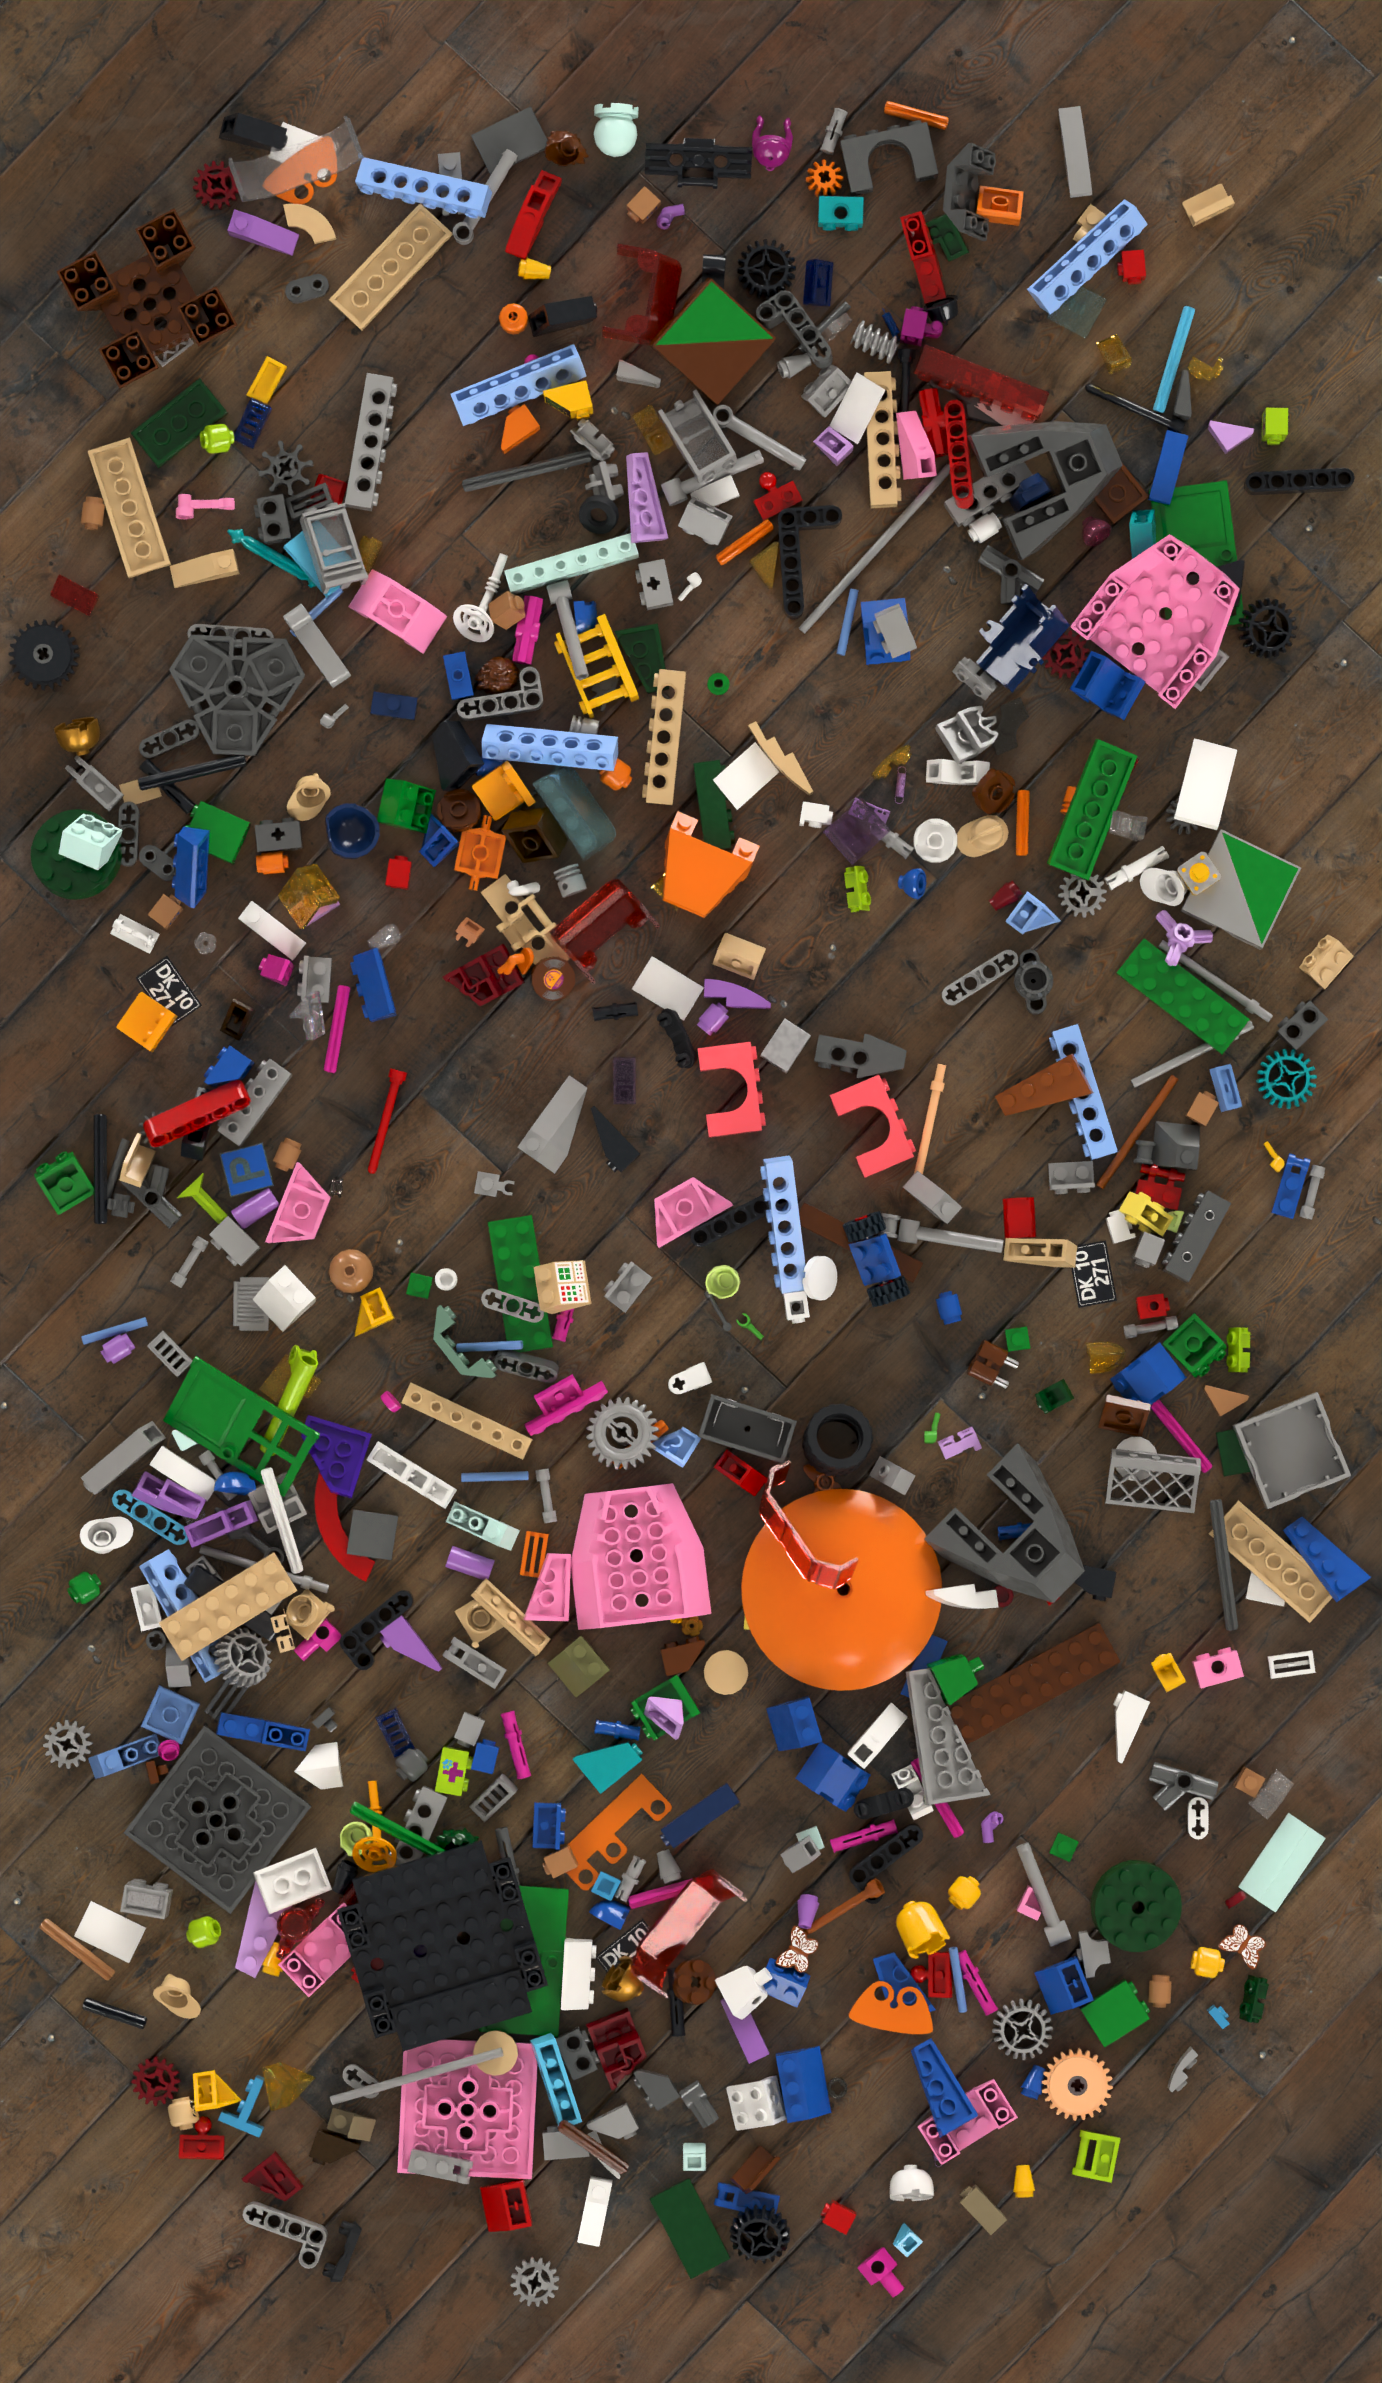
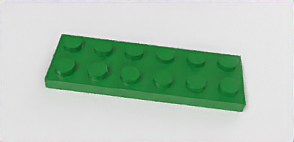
(1092, 809)
(1183, 997)
(514, 1260)

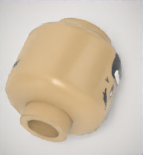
(183, 2113)

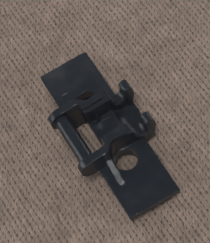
(698, 154)

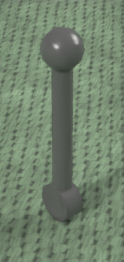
(726, 1325)

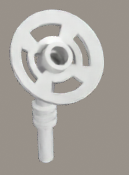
(477, 617)

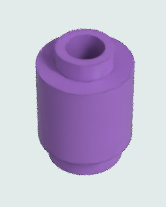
(713, 1018)
(117, 1348)

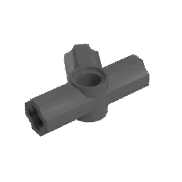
(1009, 584)
(156, 1184)
(1172, 1791)

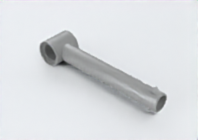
(494, 183)
(759, 438)
(676, 491)
(561, 594)
(911, 1231)
(1056, 1930)

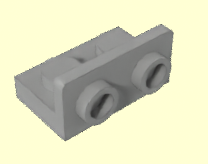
(827, 390)
(315, 977)
(1071, 1176)
(627, 1286)

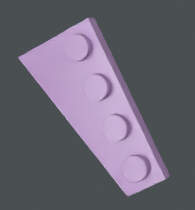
(644, 504)
(258, 1935)

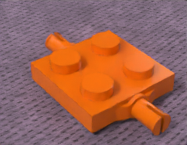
(480, 853)

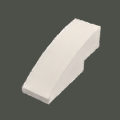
(183, 1473)
(965, 1597)

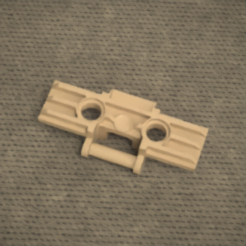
(517, 926)

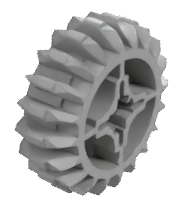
(254, 1660)
(1039, 2040)

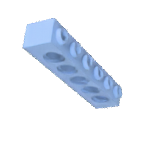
(373, 169)
(1114, 230)
(526, 377)
(550, 747)
(1106, 1146)
(783, 1168)
(165, 1591)

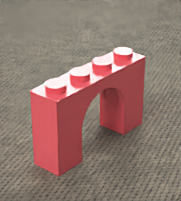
(740, 1059)
(873, 1094)

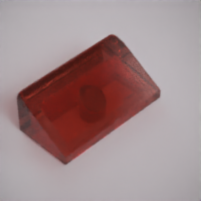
(74, 595)

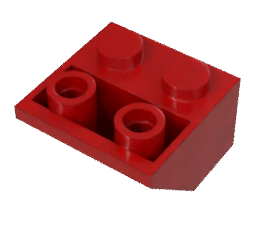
(506, 2206)

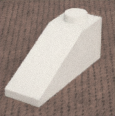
(272, 930)
(1128, 1717)
(594, 2211)

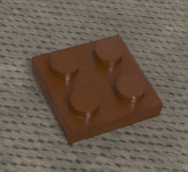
(1120, 495)
(1124, 1415)

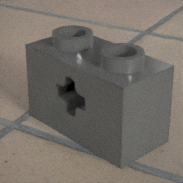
(289, 842)

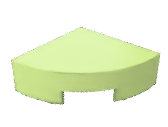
(1174, 1225)

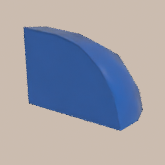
(585, 615)
(235, 1483)
(611, 1912)

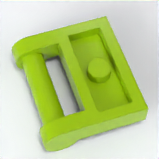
(1103, 2158)

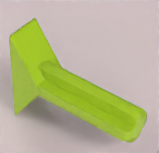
(204, 1200)

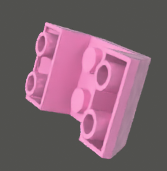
(398, 610)
(318, 1955)
(992, 2113)

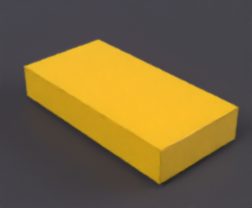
(266, 380)

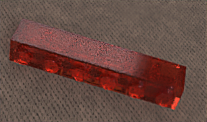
(981, 383)

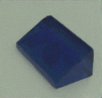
(818, 283)

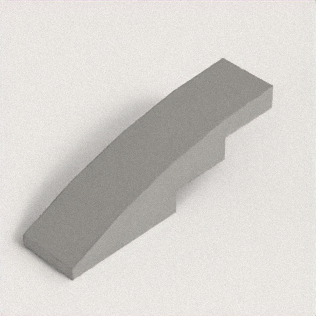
(1075, 151)

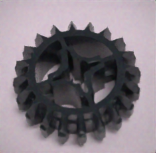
(756, 269)
(1270, 620)
(752, 2224)

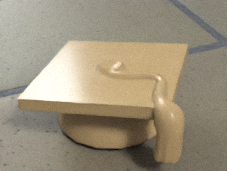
(307, 1613)
(477, 1622)

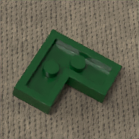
(949, 237)

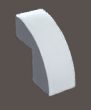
(949, 772)

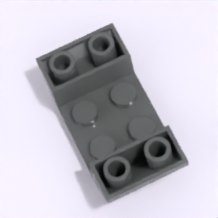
(962, 188)

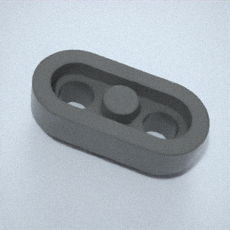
(307, 290)
(158, 863)

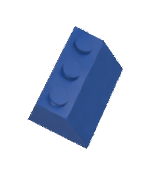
(191, 865)
(373, 985)
(803, 2084)

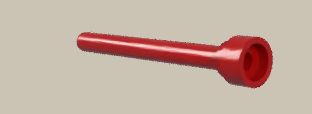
(396, 1079)

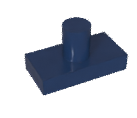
(394, 706)

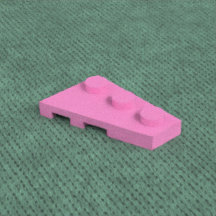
(552, 1590)

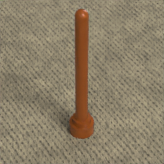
(873, 1889)

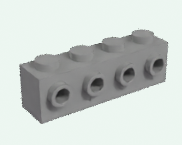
(262, 1092)

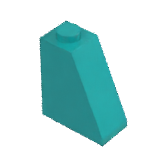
(1142, 531)
(608, 1764)

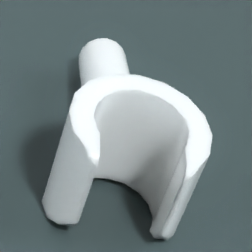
(694, 580)

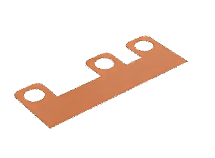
(602, 1829)

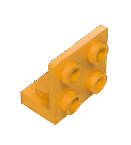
(502, 791)
(146, 1021)

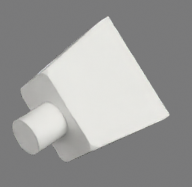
(744, 1989)

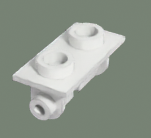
(134, 933)

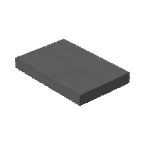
(517, 133)

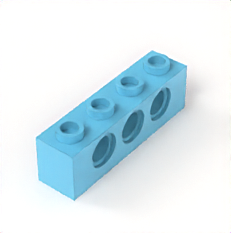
(555, 2079)

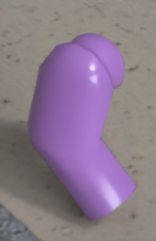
(667, 215)

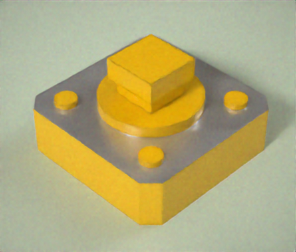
(1199, 873)

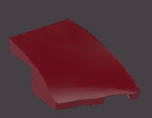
(481, 979)
(616, 2045)

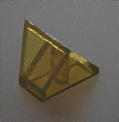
(284, 2084)

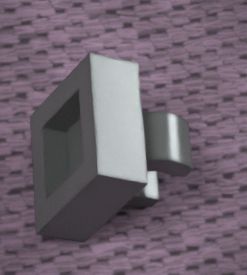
(325, 1718)

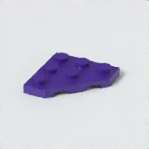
(338, 1454)

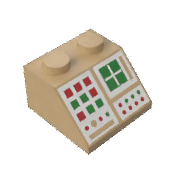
(562, 1286)

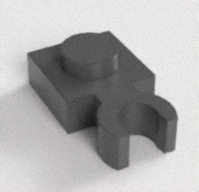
(605, 687)

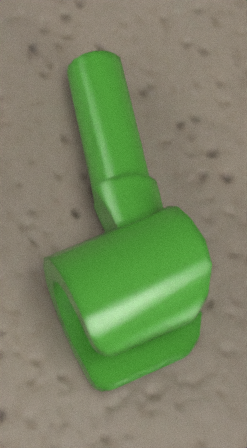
(750, 1327)
(931, 1436)

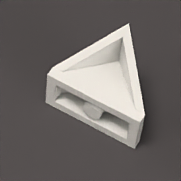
(322, 1766)

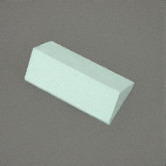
(1281, 1862)

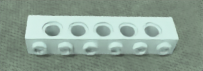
(571, 564)

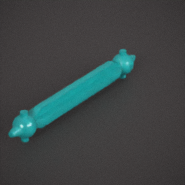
(269, 554)

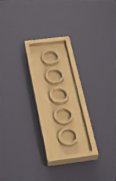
(390, 267)
(129, 507)
(1274, 1562)
(227, 1606)

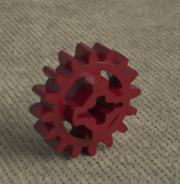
(211, 193)
(1074, 660)
(165, 2084)

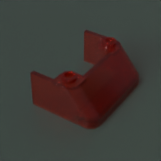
(661, 298)
(597, 922)

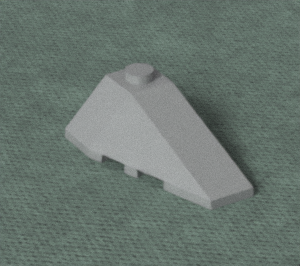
(553, 1131)

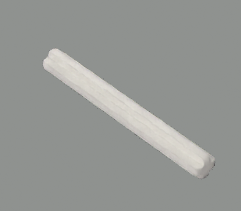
(282, 1520)

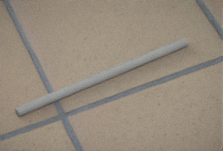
(419, 2075)

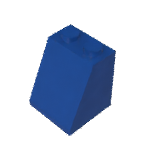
(794, 1724)

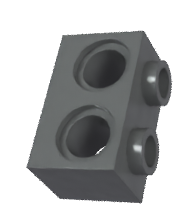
(278, 518)
(1305, 1029)
(571, 2055)

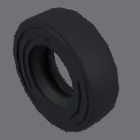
(606, 505)

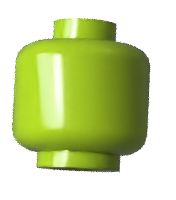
(216, 438)
(203, 1932)

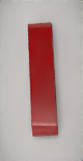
(959, 444)
(196, 1113)

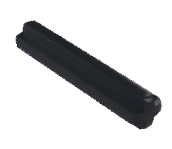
(114, 2013)

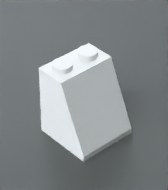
(284, 1298)

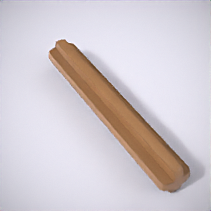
(77, 1949)

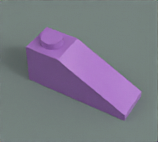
(262, 232)
(406, 1641)

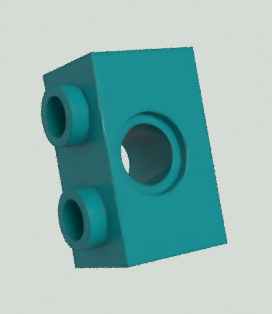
(851, 205)

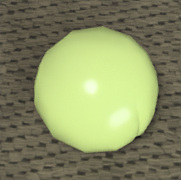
(722, 1281)
(351, 1834)

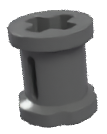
(1144, 1152)

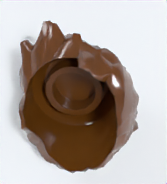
(565, 149)
(497, 676)

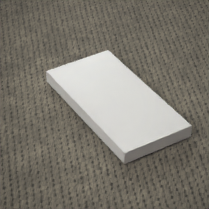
(1205, 784)

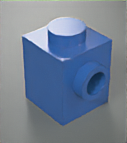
(485, 1756)

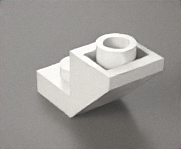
(908, 1779)

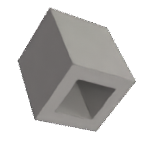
(469, 1730)
(800, 1854)

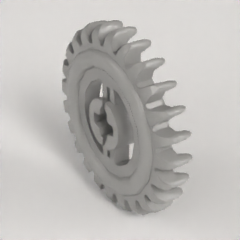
(638, 1447)

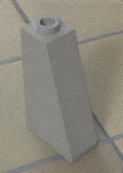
(122, 1457)

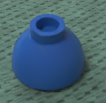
(913, 883)

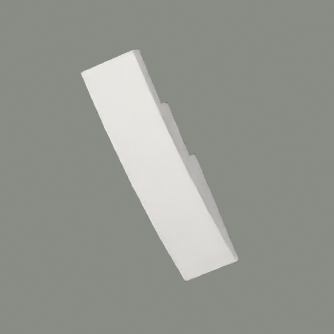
(411, 1474)

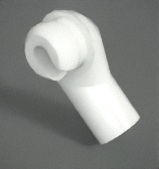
(523, 890)

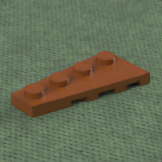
(1049, 1086)

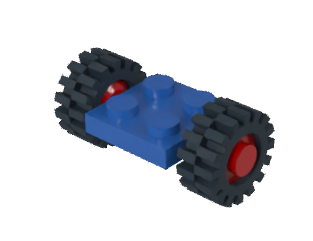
(875, 1259)

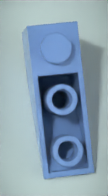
(124, 1756)

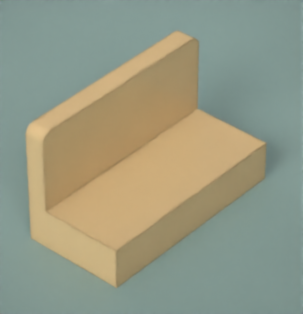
(1208, 204)
(739, 956)
(136, 1163)

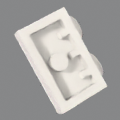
(756, 2103)

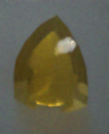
(369, 551)
(1104, 1356)

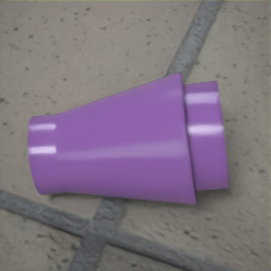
(807, 1910)

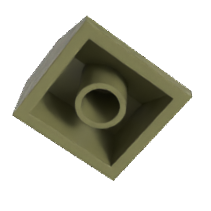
(578, 1666)

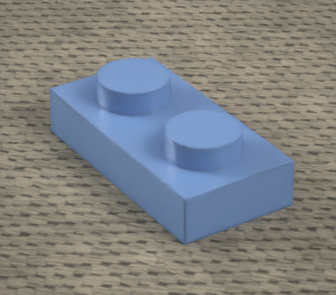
(1225, 1088)

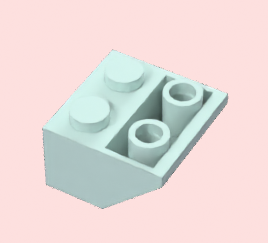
(89, 841)

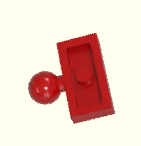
(777, 498)
(938, 1975)
(202, 2145)

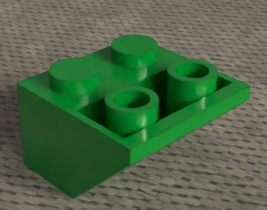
(406, 805)

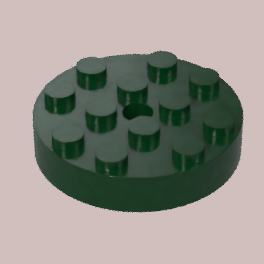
(63, 875)
(1158, 1906)

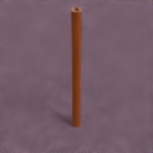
(1142, 1124)

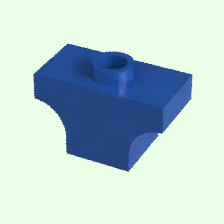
(458, 675)

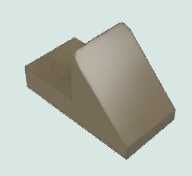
(351, 2124)

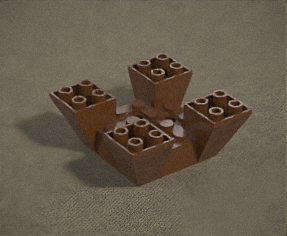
(161, 270)

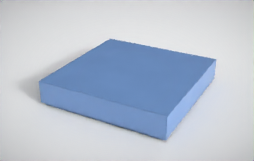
(170, 1714)

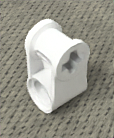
(693, 1378)

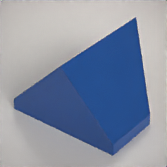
(437, 842)

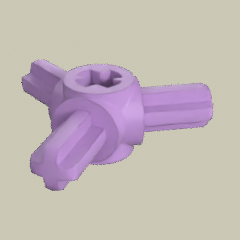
(1180, 937)

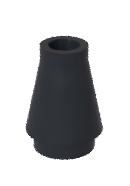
(345, 1873)

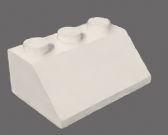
(577, 1974)

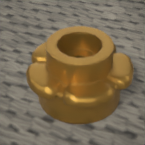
(695, 1631)

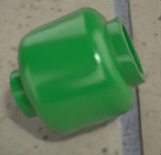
(84, 1587)

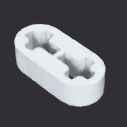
(1191, 1817)

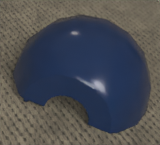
(351, 831)

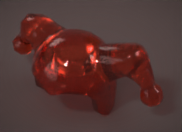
(295, 1926)

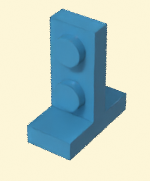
(245, 2107)

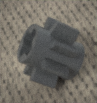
(120, 1205)

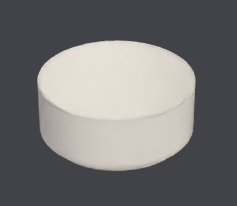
(446, 1279)

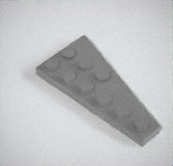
(942, 1752)

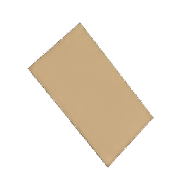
(134, 794)

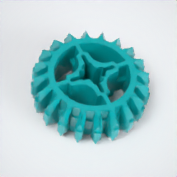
(1289, 1088)

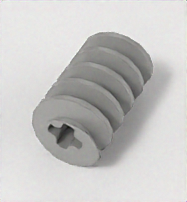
(875, 342)

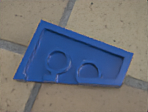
(893, 1972)

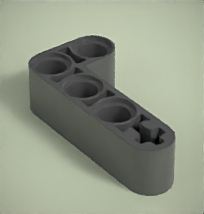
(800, 330)

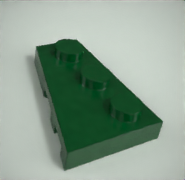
(644, 652)

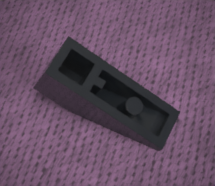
(195, 1143)
(615, 1145)
(1097, 1582)

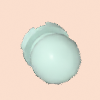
(615, 131)

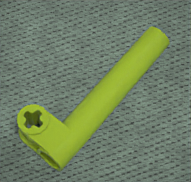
(302, 1366)

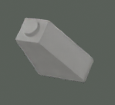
(932, 1197)

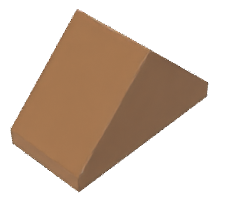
(1223, 1400)

